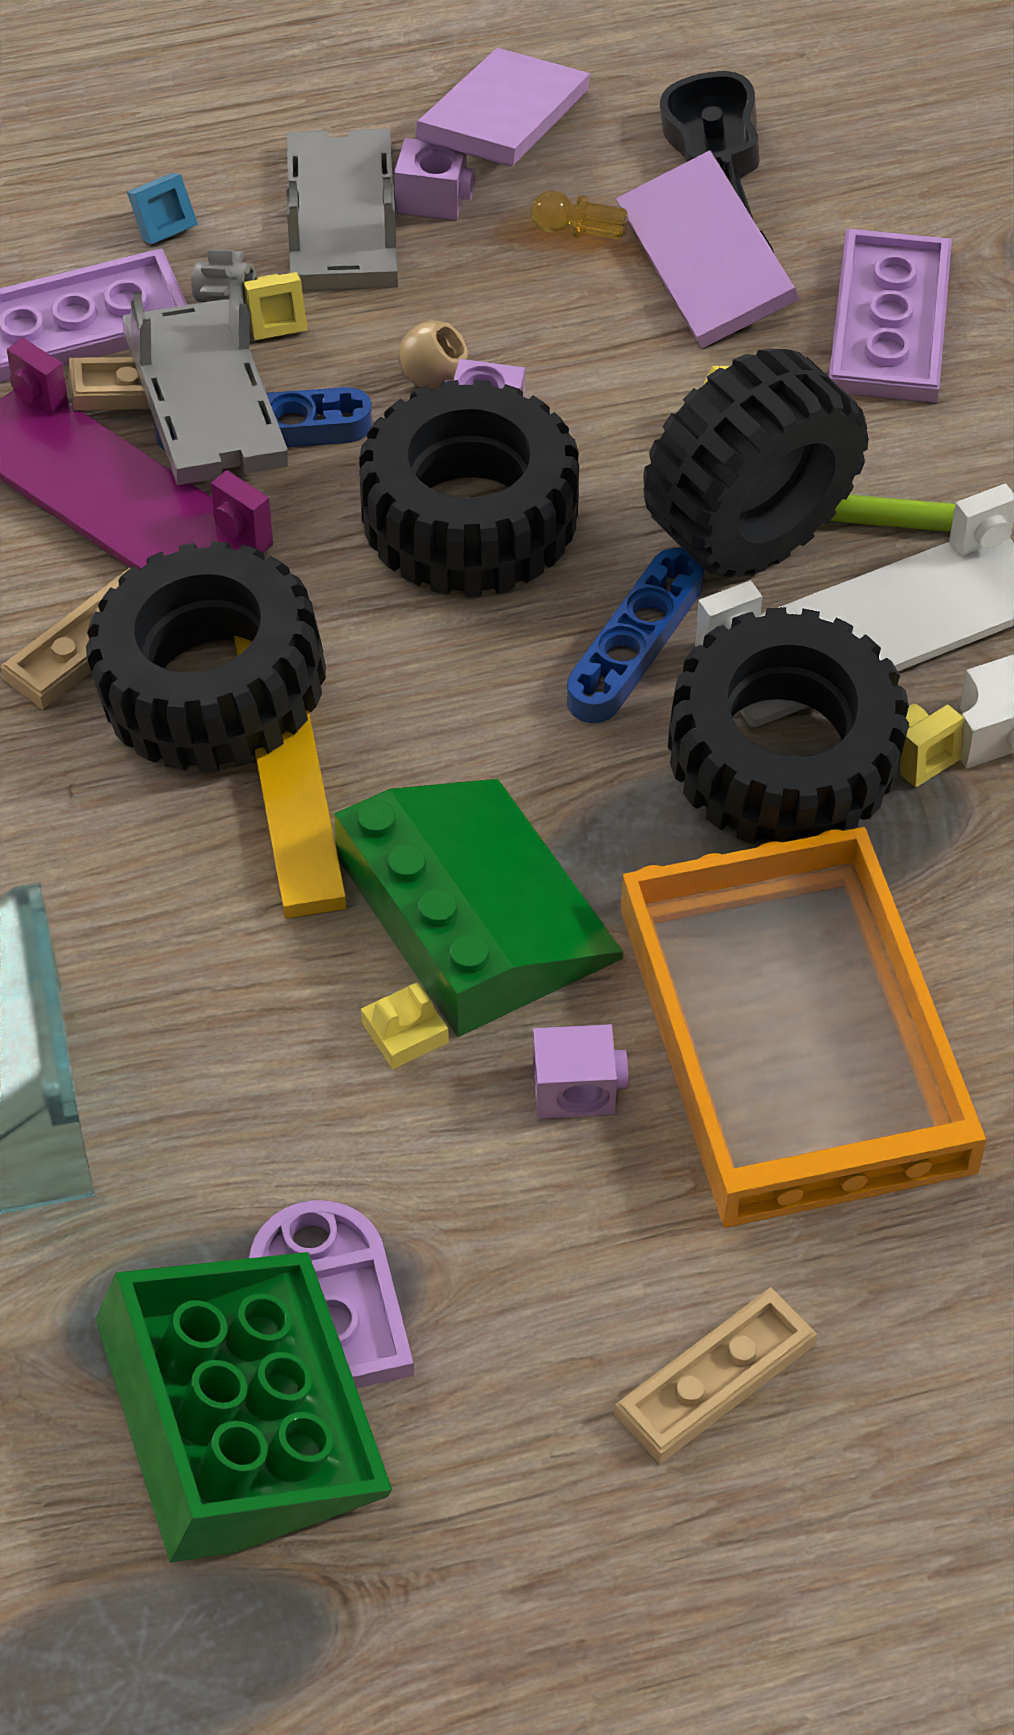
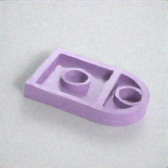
(353, 1282)

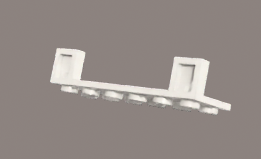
(911, 605)

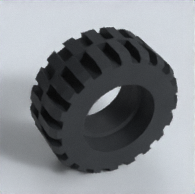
(755, 462)
(469, 540)
(196, 600)
(798, 662)

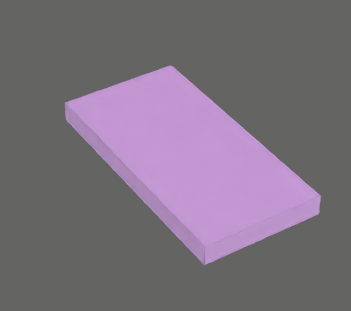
(503, 106)
(707, 249)
(84, 308)
(891, 315)

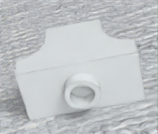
(988, 712)

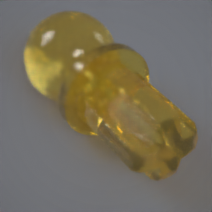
(554, 212)

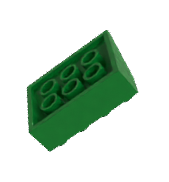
(471, 897)
(238, 1401)

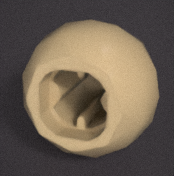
(431, 353)

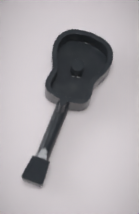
(715, 115)

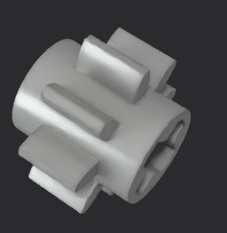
(212, 277)

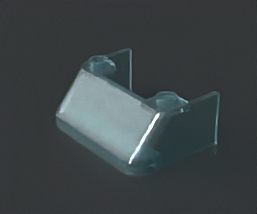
(39, 1115)

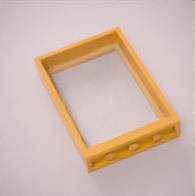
(799, 1027)

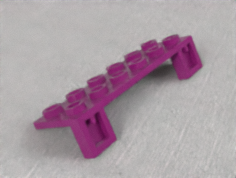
(107, 484)

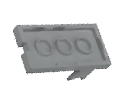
(345, 210)
(206, 387)

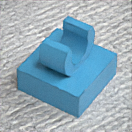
(162, 208)

